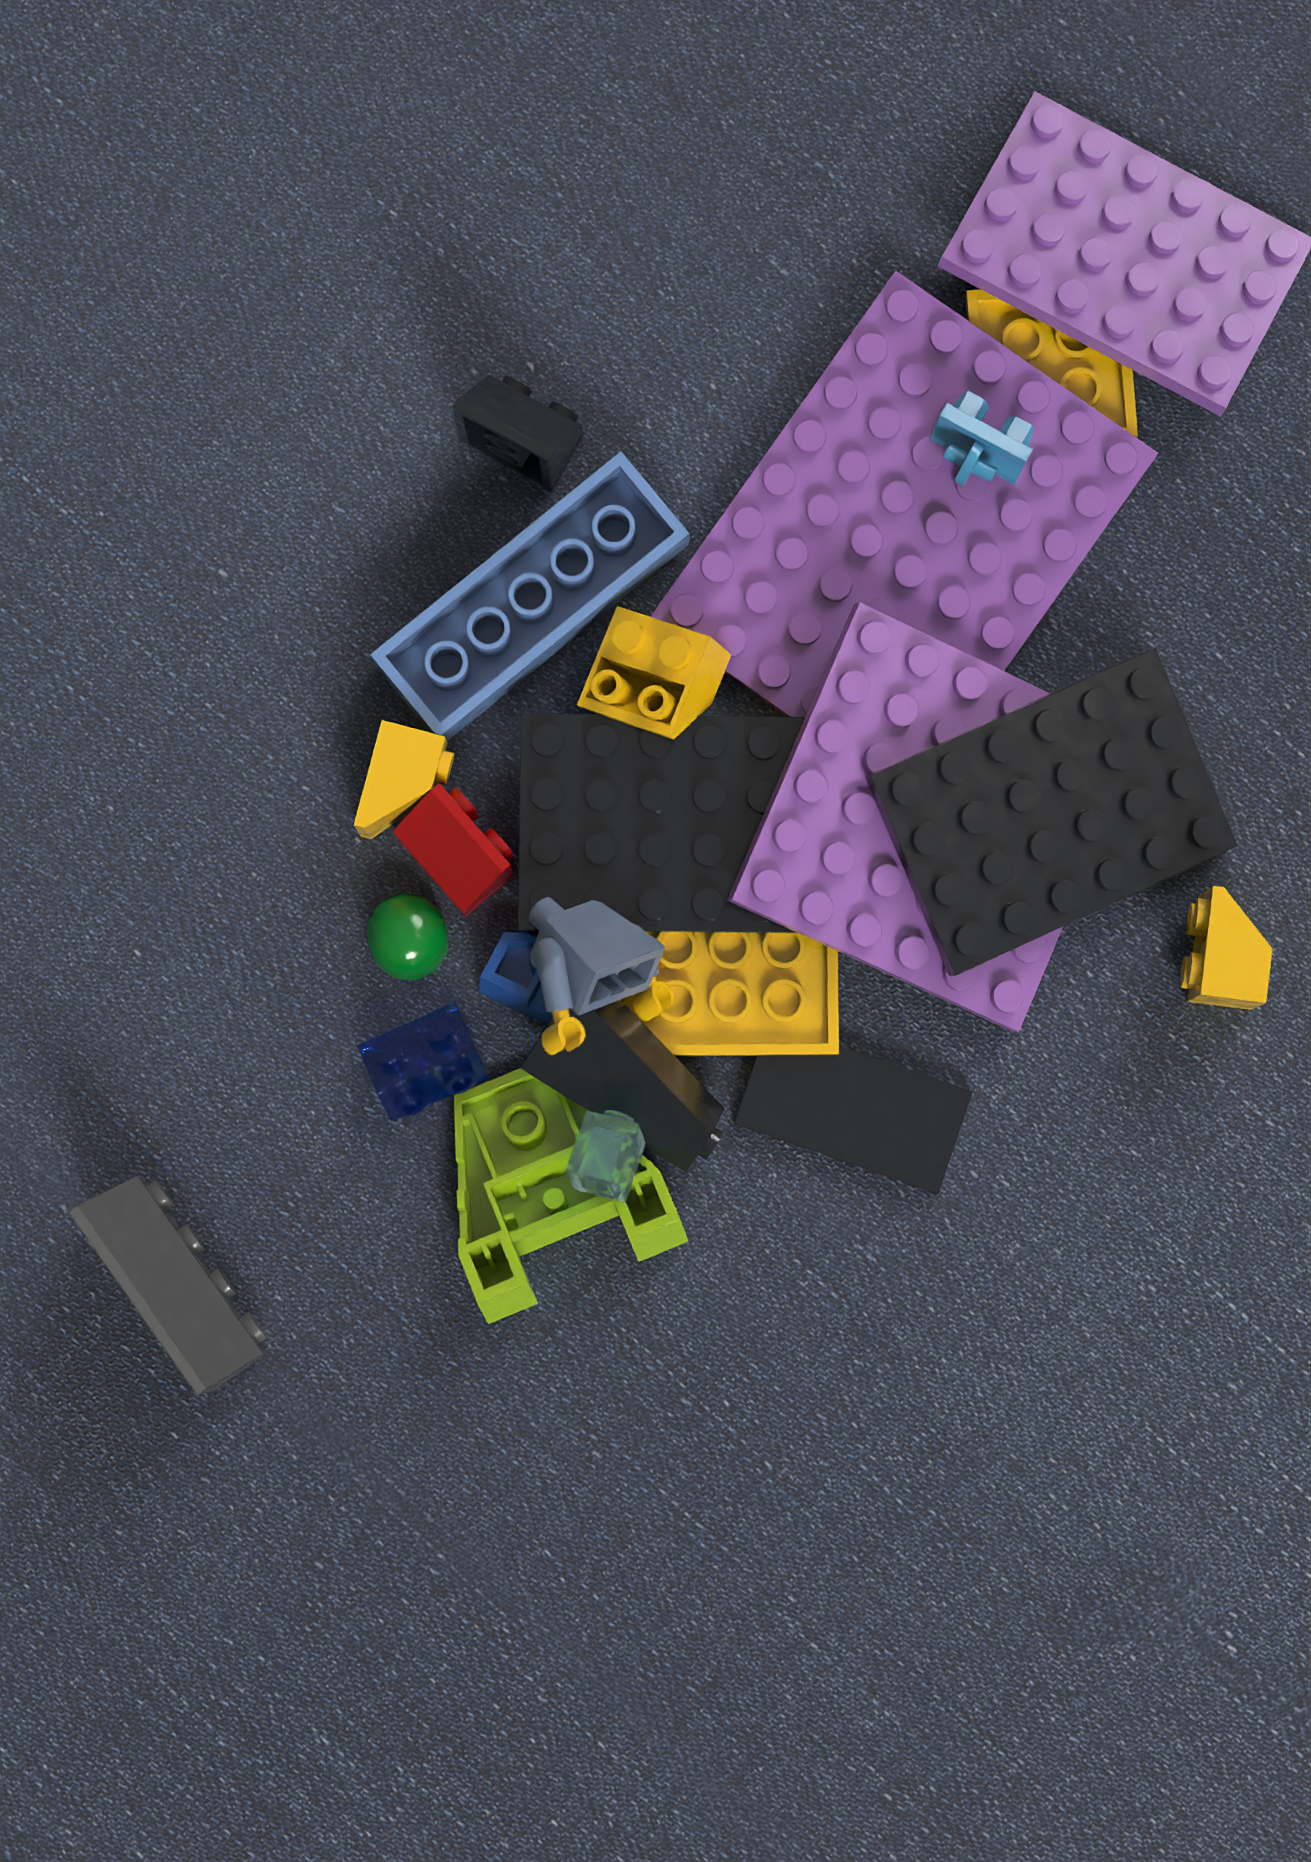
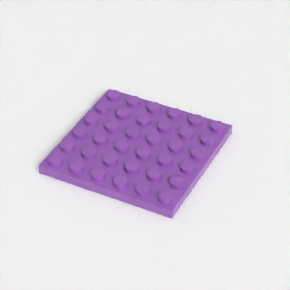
(822, 845)

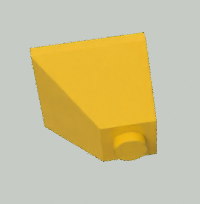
(400, 775)

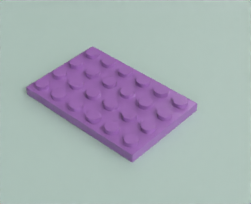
(1126, 253)

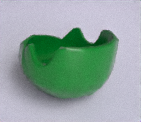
(407, 936)

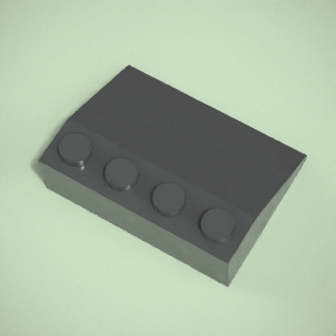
(170, 1283)

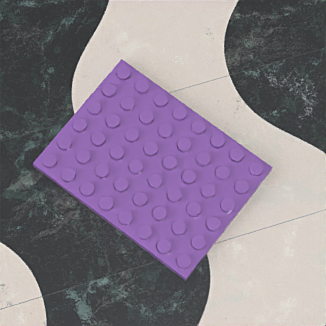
(871, 513)

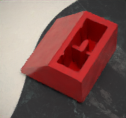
(454, 850)

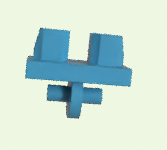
(979, 446)

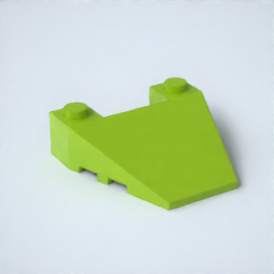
(518, 1196)

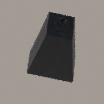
(634, 1073)

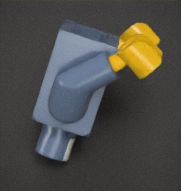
(591, 960)

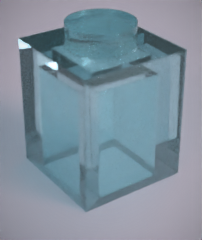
(606, 1154)

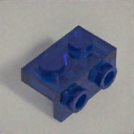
(423, 1062)

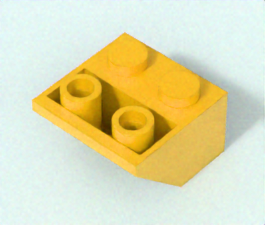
(653, 674)
(1228, 954)

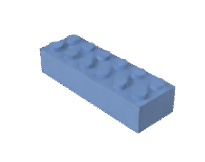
(531, 598)

